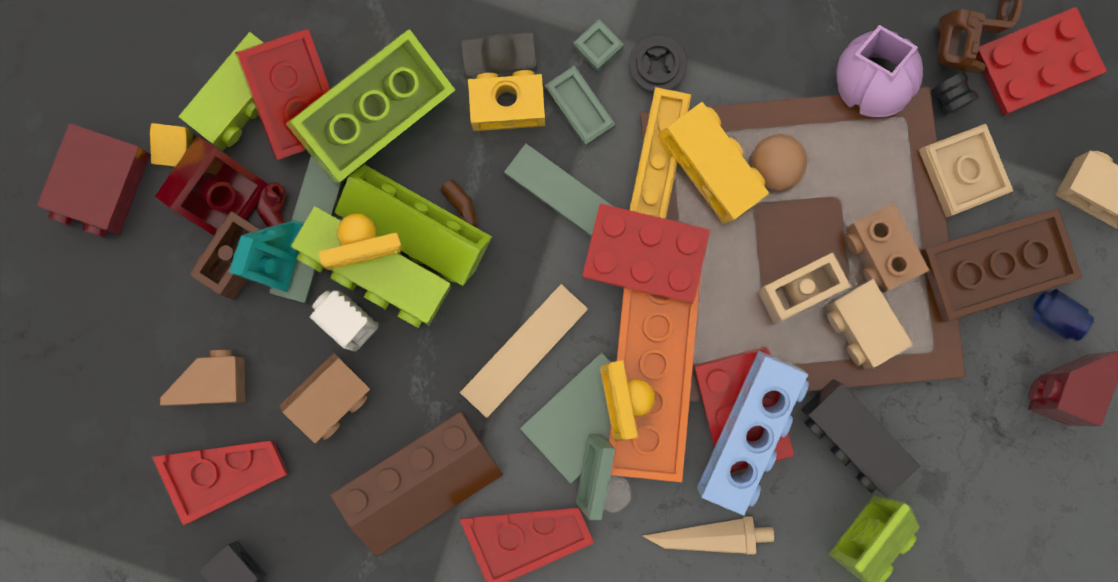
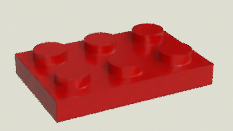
(1040, 61)
(283, 81)
(646, 253)
(719, 387)

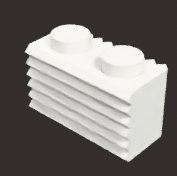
(343, 320)

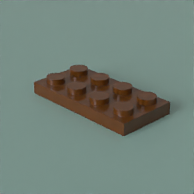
(1000, 264)

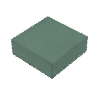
(598, 45)

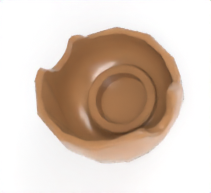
(780, 161)

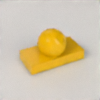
(359, 243)
(625, 400)

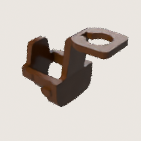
(973, 23)

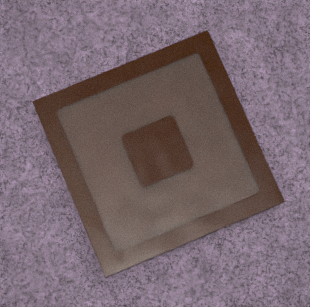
(851, 172)

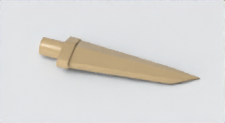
(724, 536)

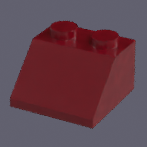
(210, 186)
(1077, 390)

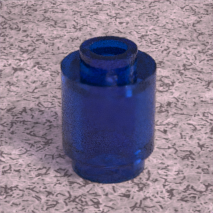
(1063, 315)

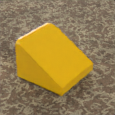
(169, 144)

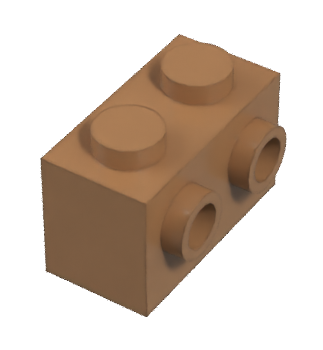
(885, 248)
(325, 399)

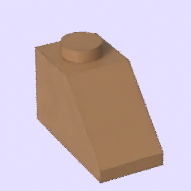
(209, 381)

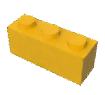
(714, 163)

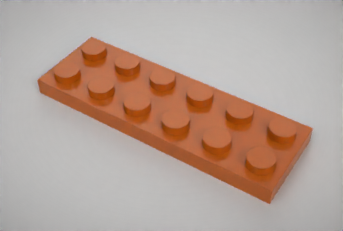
(659, 349)

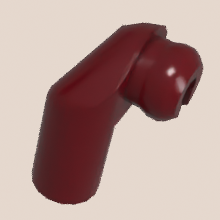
(271, 204)

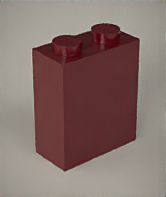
(93, 181)

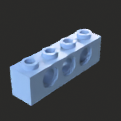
(743, 490)

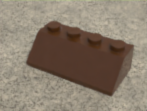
(417, 484)

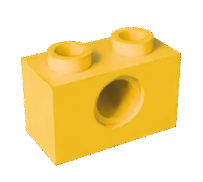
(490, 115)

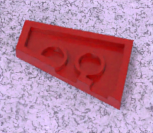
(218, 476)
(524, 541)

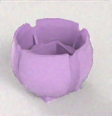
(872, 86)

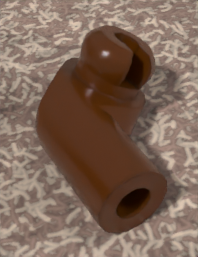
(460, 201)

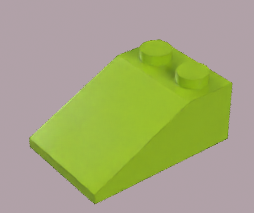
(876, 539)

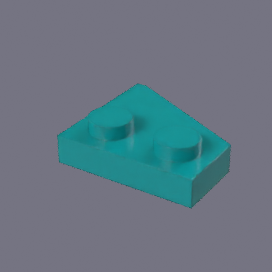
(268, 255)

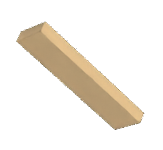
(524, 351)

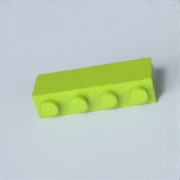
(424, 229)

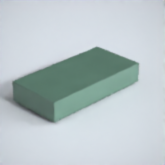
(579, 106)
(595, 476)

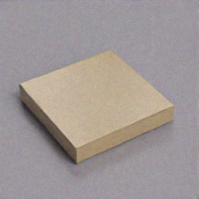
(965, 170)

